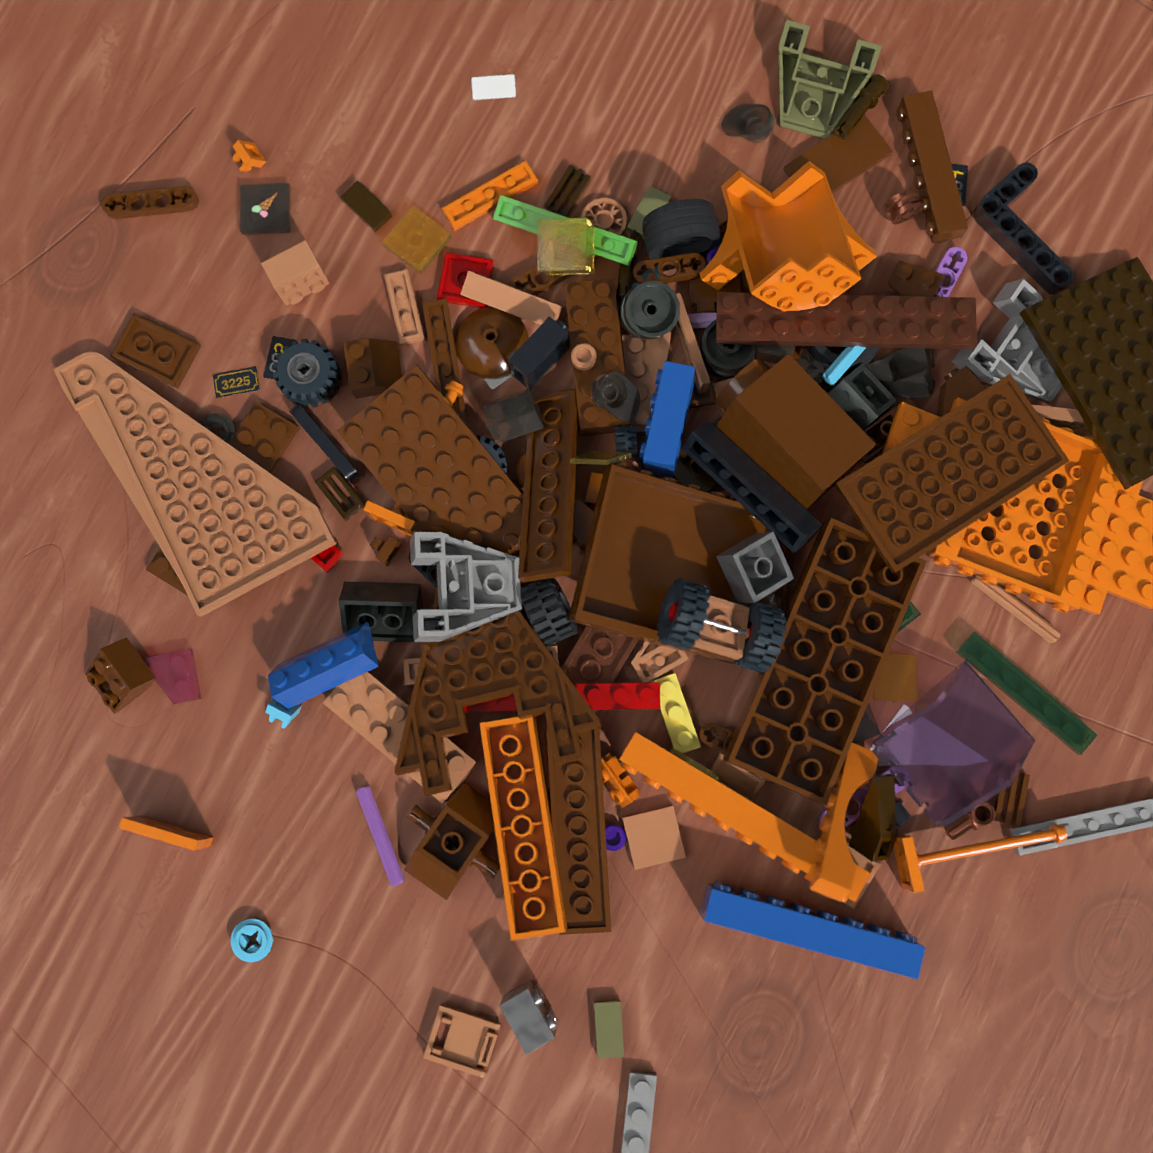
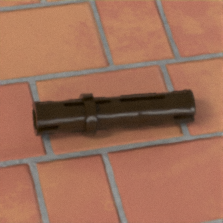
(625, 276)

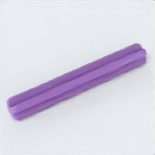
(380, 836)

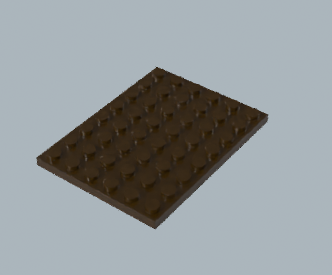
(1103, 356)

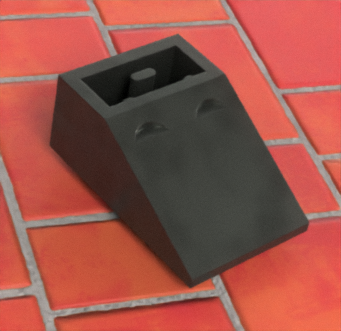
(862, 397)

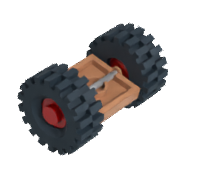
(706, 622)

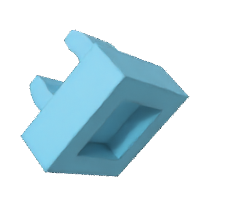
(278, 711)

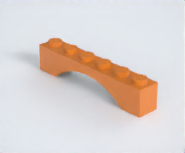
(834, 867)

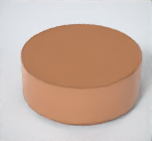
(583, 356)

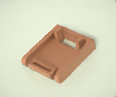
(466, 1043)

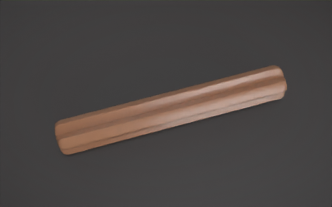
(1018, 609)

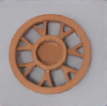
(604, 219)

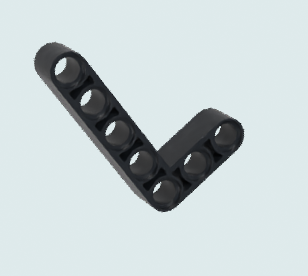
(1020, 231)

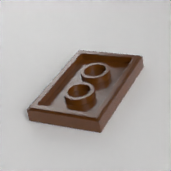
(155, 351)

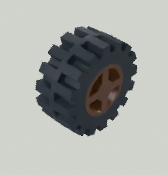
(626, 439)

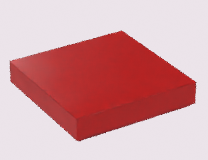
(454, 274)

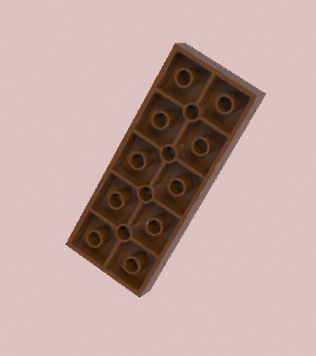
(828, 665)

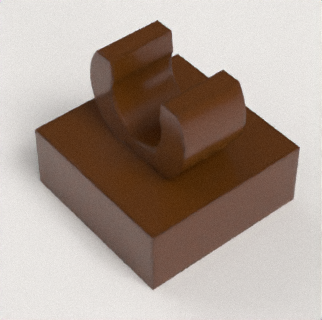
(386, 550)

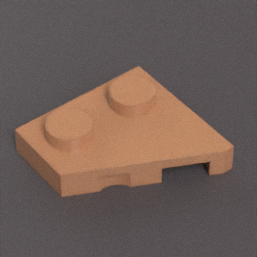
(656, 660)

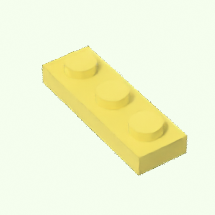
(676, 715)

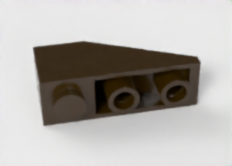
(876, 824)

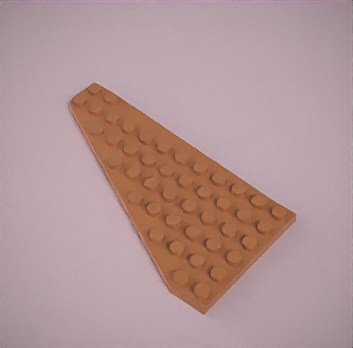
(204, 502)

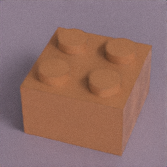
(295, 273)

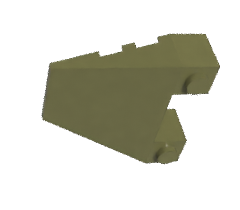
(816, 90)

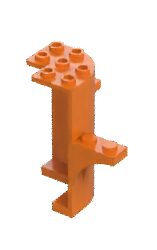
(788, 242)

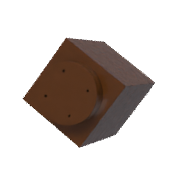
(791, 428)

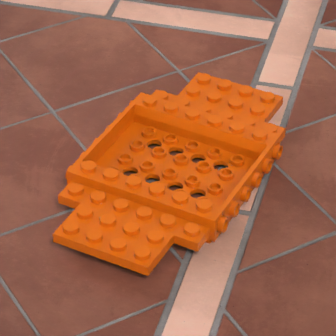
(1094, 540)

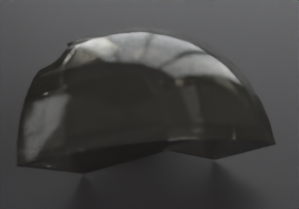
(906, 372)

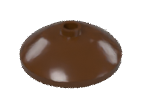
(489, 357)

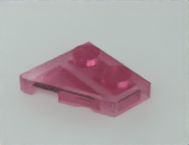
(176, 675)

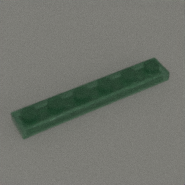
(1026, 693)

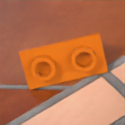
(621, 791)

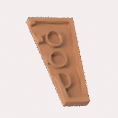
(641, 365)

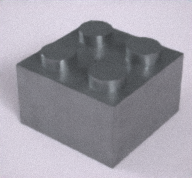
(755, 567)
(529, 1017)

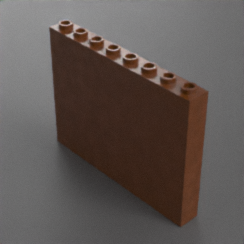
(647, 538)

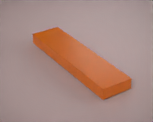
(487, 195)

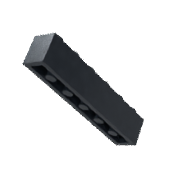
(751, 486)

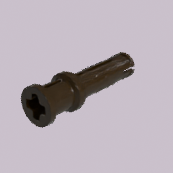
(866, 100)

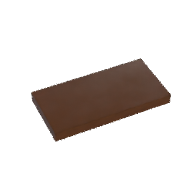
(845, 158)

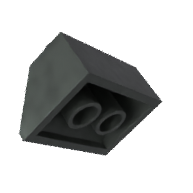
(383, 606)

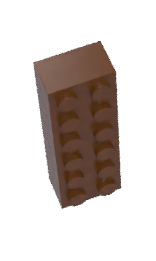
(594, 321)

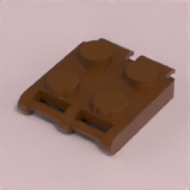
(705, 296)

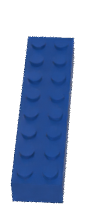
(813, 931)

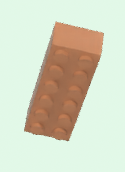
(381, 718)

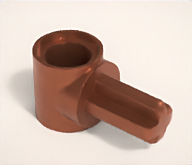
(969, 821)

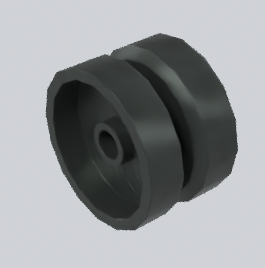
(644, 296)
(720, 360)

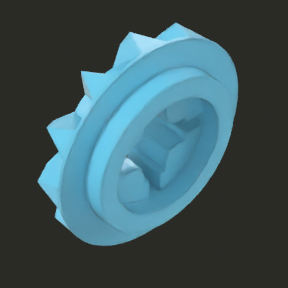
(240, 942)

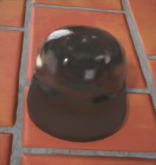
(749, 121)
(616, 395)

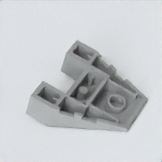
(1013, 349)
(472, 585)

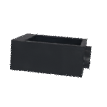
(539, 352)

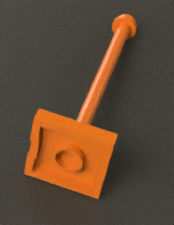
(394, 516)
(910, 862)

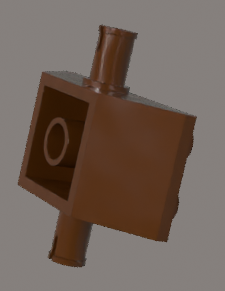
(438, 864)

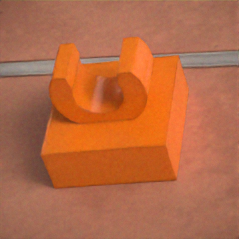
(248, 154)

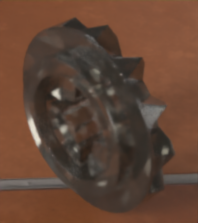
(220, 422)

